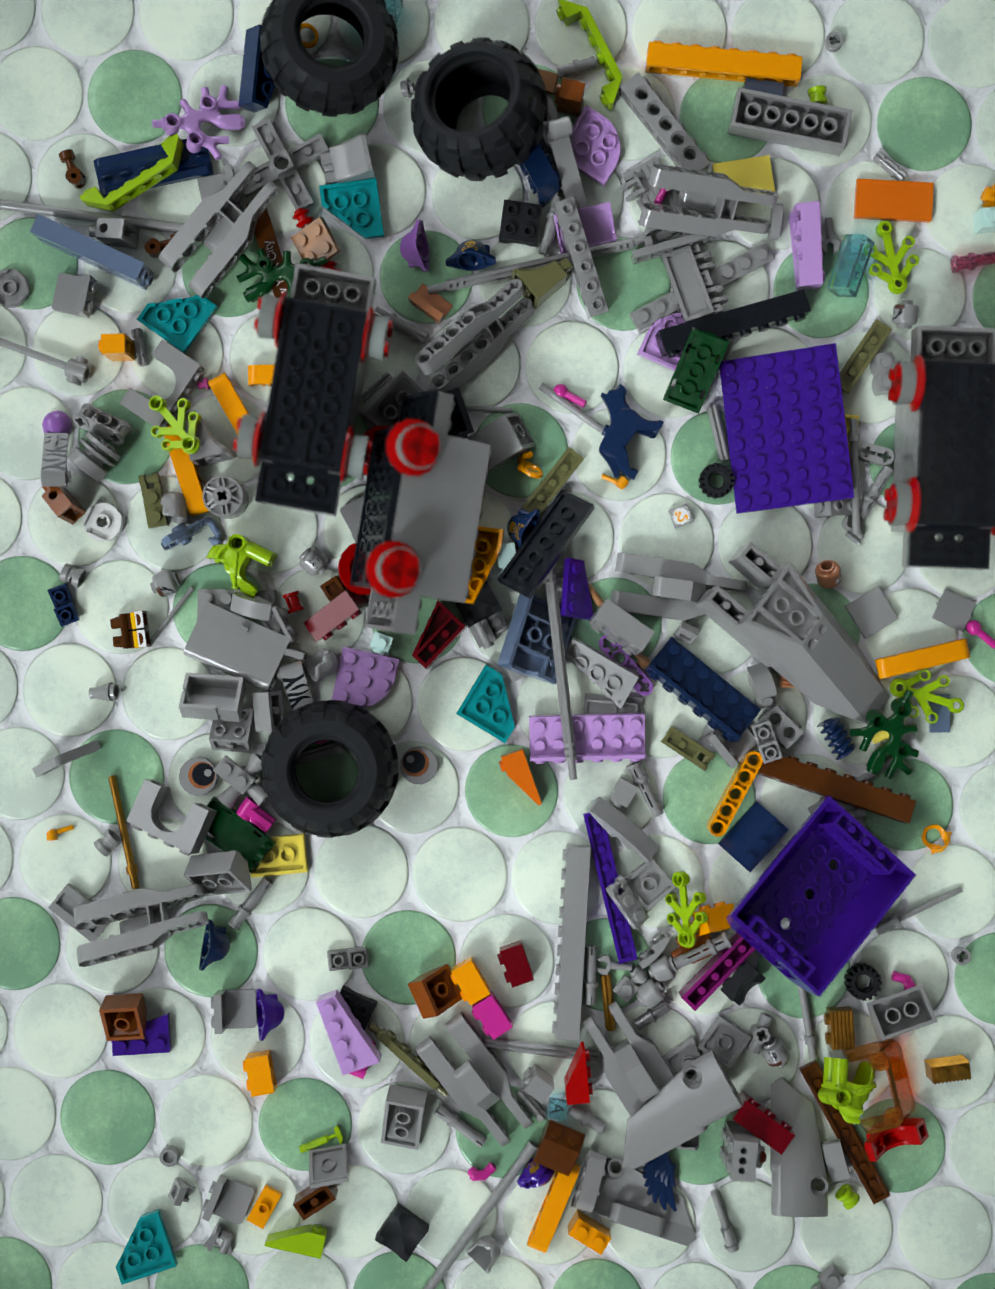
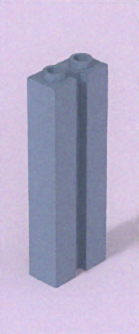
(92, 252)

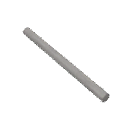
(489, 409)
(171, 615)

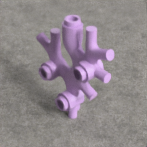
(208, 112)

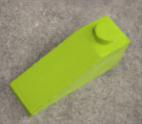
(303, 1240)

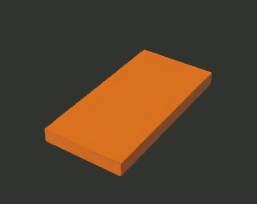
(893, 200)

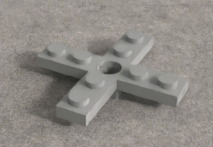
(298, 158)

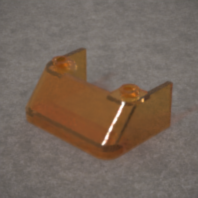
(887, 1056)

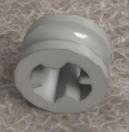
(833, 35)
(964, 960)

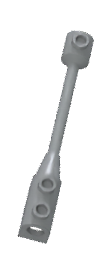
(75, 369)

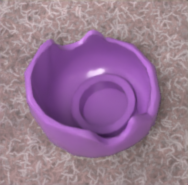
(57, 422)

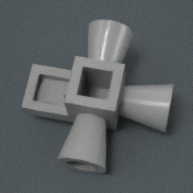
(241, 780)

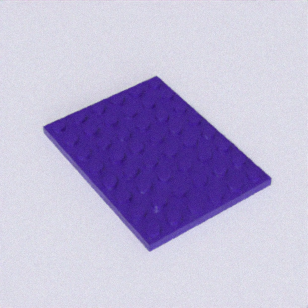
(786, 429)

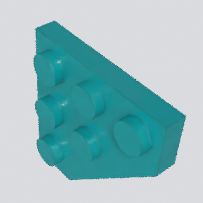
(355, 205)
(178, 319)
(489, 705)
(146, 1250)

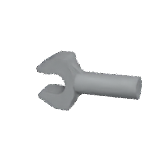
(829, 237)
(611, 965)

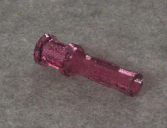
(971, 261)

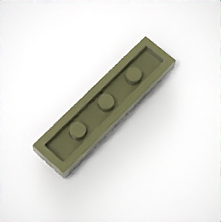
(863, 355)
(553, 481)

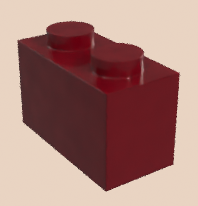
(516, 964)

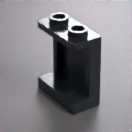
(459, 416)

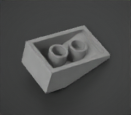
(403, 1116)

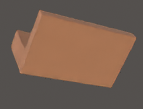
(430, 304)

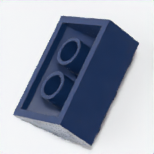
(753, 836)

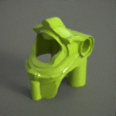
(237, 560)
(845, 1095)

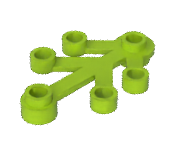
(892, 260)
(177, 426)
(923, 695)
(686, 932)

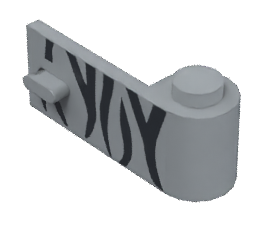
(54, 460)
(295, 684)

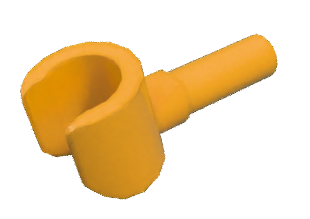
(621, 483)
(52, 834)

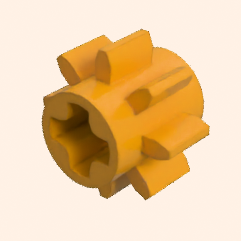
(988, 196)

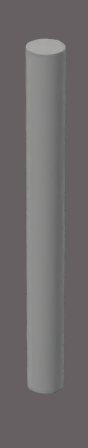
(572, 408)

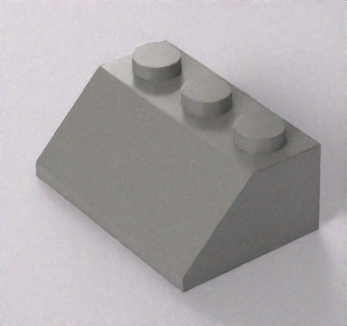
(220, 872)
(901, 1013)

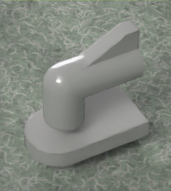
(226, 1236)

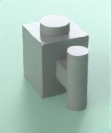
(483, 634)

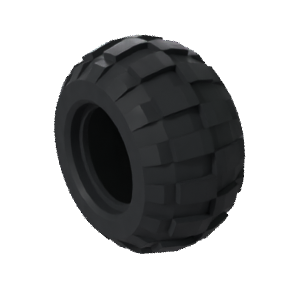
(458, 79)
(321, 86)
(369, 744)

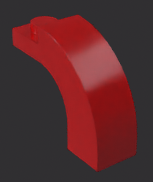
(910, 1132)

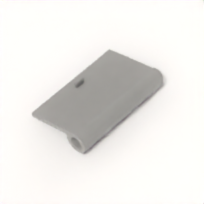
(225, 645)

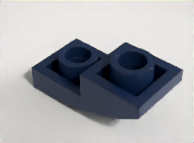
(64, 604)

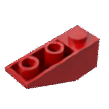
(576, 1078)

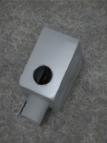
(115, 232)

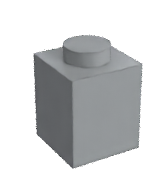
(623, 793)

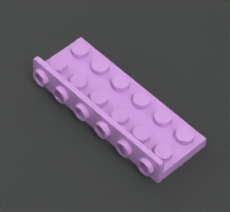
(596, 737)

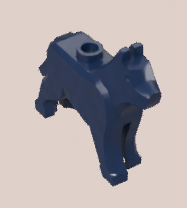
(623, 426)

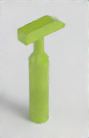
(322, 1140)

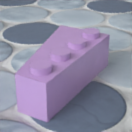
(806, 245)
(349, 1041)

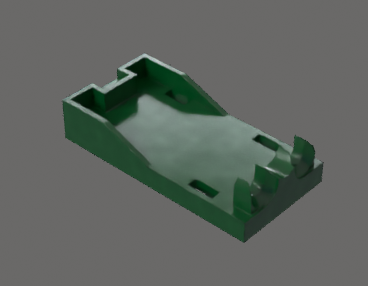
(696, 370)
(236, 834)

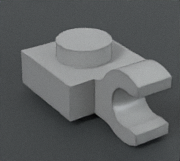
(829, 1279)

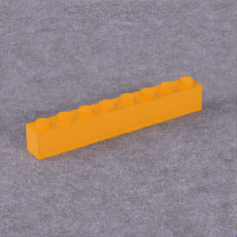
(722, 63)

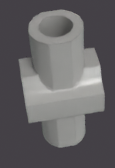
(757, 1041)

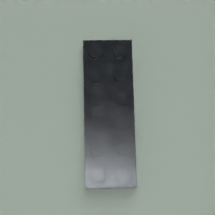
(545, 543)

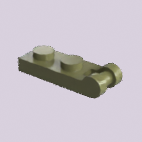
(152, 500)
(687, 747)

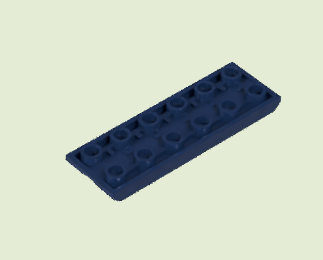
(118, 168)

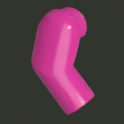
(905, 979)
(480, 1175)

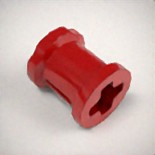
(293, 602)

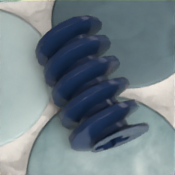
(837, 736)

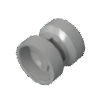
(72, 575)
(107, 842)

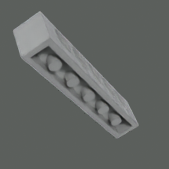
(676, 153)
(580, 257)

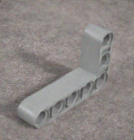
(564, 160)

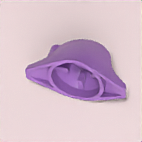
(415, 247)

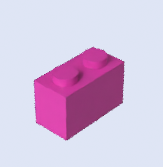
(492, 1016)

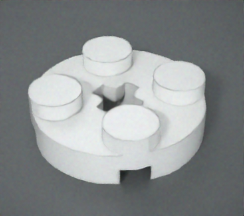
(98, 512)

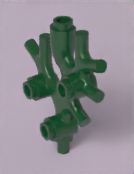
(271, 273)
(895, 745)

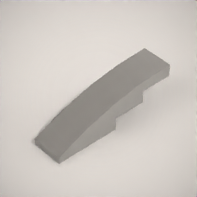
(623, 828)

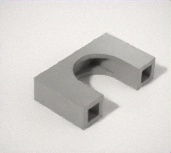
(186, 374)
(146, 817)

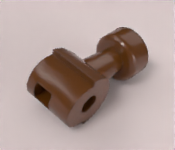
(73, 174)
(155, 247)

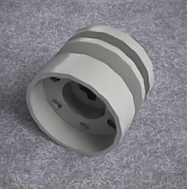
(94, 456)
(233, 505)

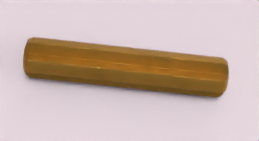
(607, 995)

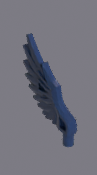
(660, 1179)

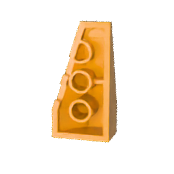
(486, 552)

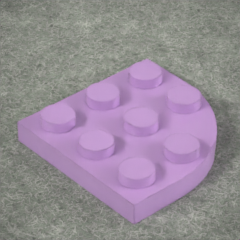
(595, 145)
(649, 347)
(364, 677)

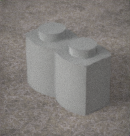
(880, 369)

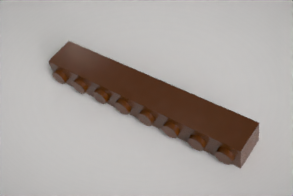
(840, 788)

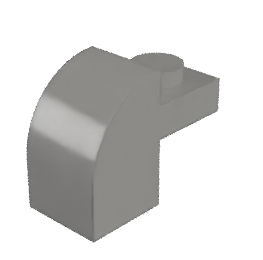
(762, 685)

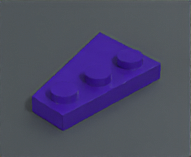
(575, 591)
(156, 1040)

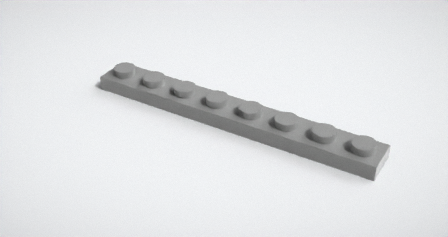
(721, 275)

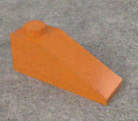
(519, 772)

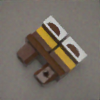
(130, 622)

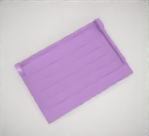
(597, 225)

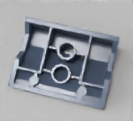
(529, 640)

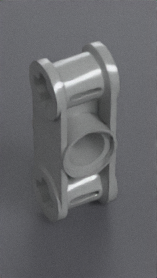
(102, 424)

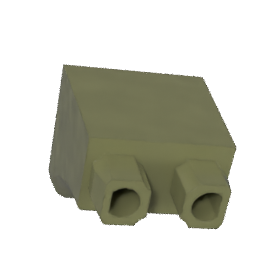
(543, 281)

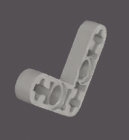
(66, 757)

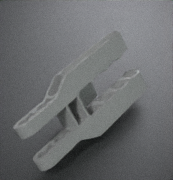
(706, 192)
(227, 238)
(466, 328)
(671, 581)
(140, 932)
(624, 1064)
(467, 1084)

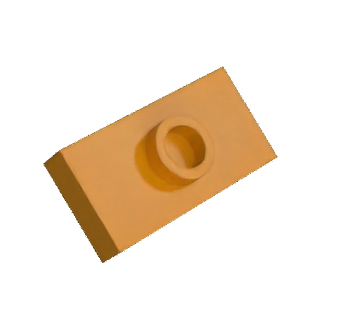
(264, 1206)

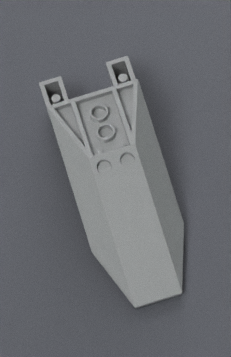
(797, 636)

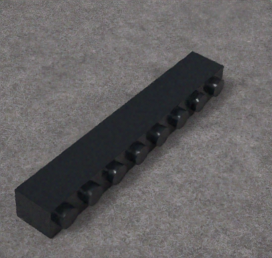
(737, 322)

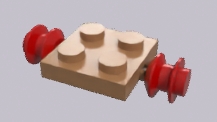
(315, 238)

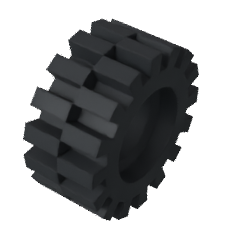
(720, 469)
(854, 973)

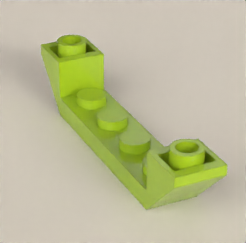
(571, 12)
(148, 178)

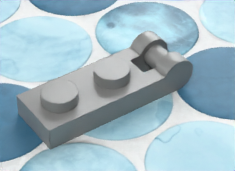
(627, 902)

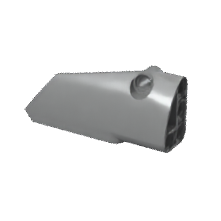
(680, 1110)
(802, 1160)
(625, 1200)

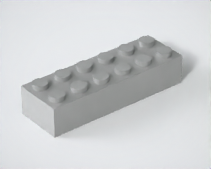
(789, 121)

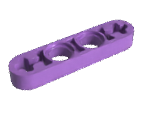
(628, 662)

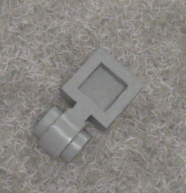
(626, 986)

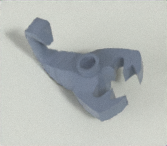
(184, 533)

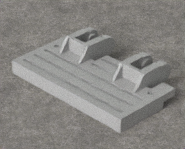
(640, 177)
(691, 281)

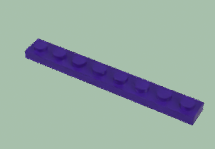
(607, 874)

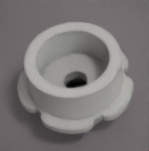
(407, 88)

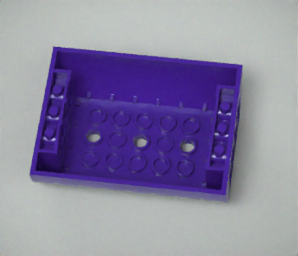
(844, 900)

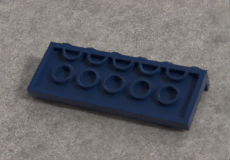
(702, 690)

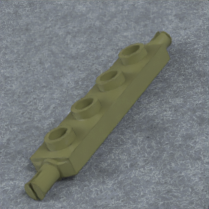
(403, 1052)

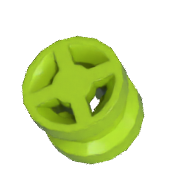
(818, 94)
(847, 1196)

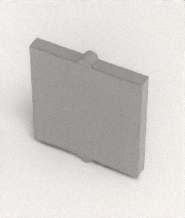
(953, 610)

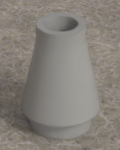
(105, 692)

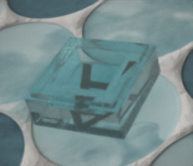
(557, 1109)

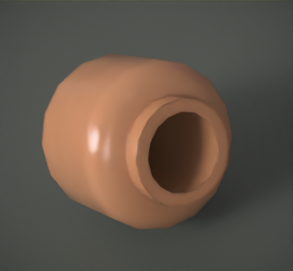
(828, 574)

